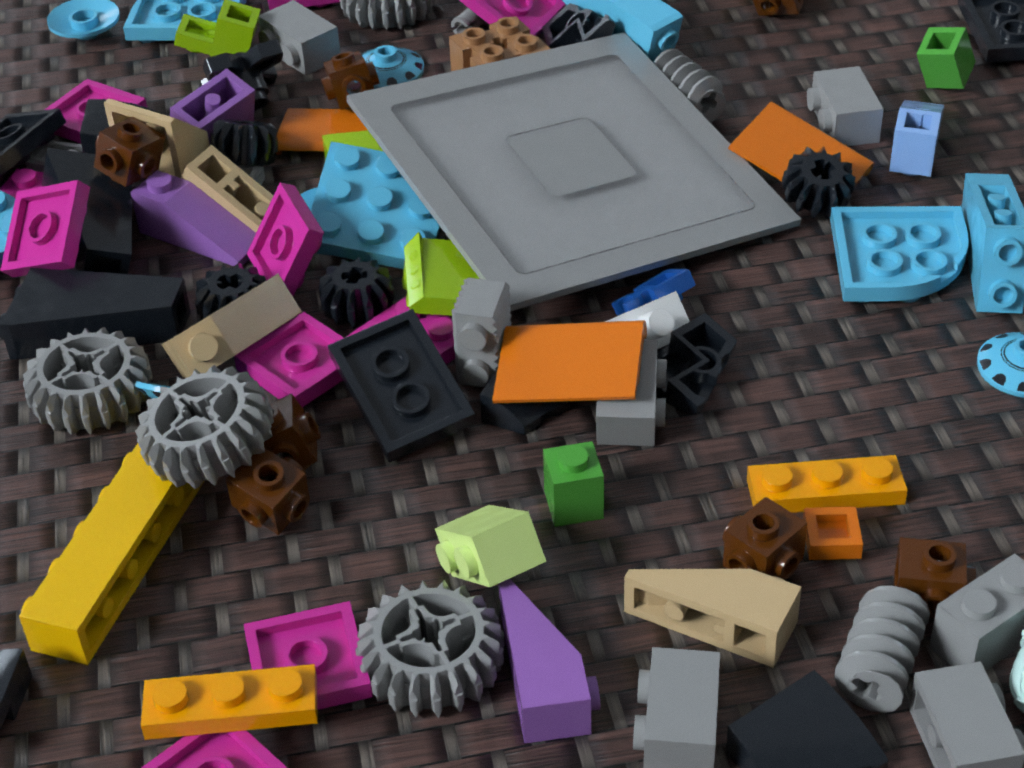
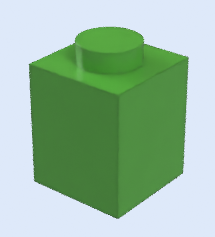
(946, 57)
(573, 483)

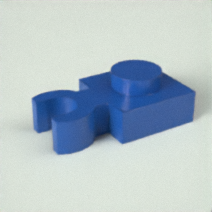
(655, 288)

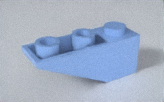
(916, 138)

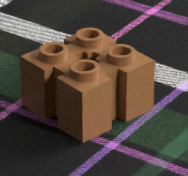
(502, 41)

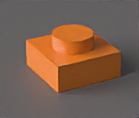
(833, 533)

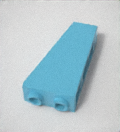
(648, 23)
(995, 242)

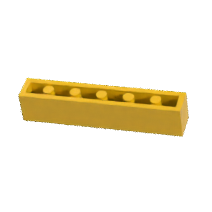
(104, 562)

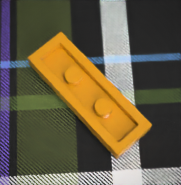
(829, 483)
(229, 702)

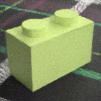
(489, 545)

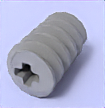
(694, 82)
(882, 648)

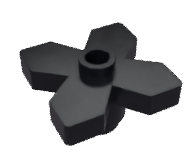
(252, 67)

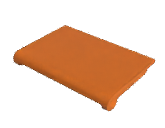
(304, 127)
(779, 135)
(570, 362)

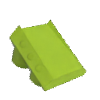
(433, 275)

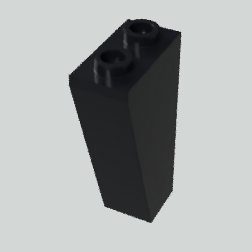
(107, 225)
(69, 301)

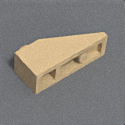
(229, 186)
(232, 328)
(722, 607)

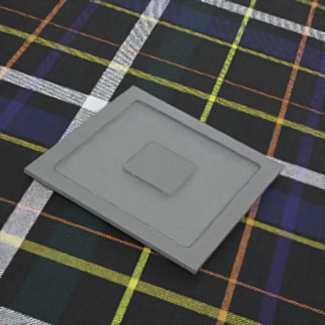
(569, 167)

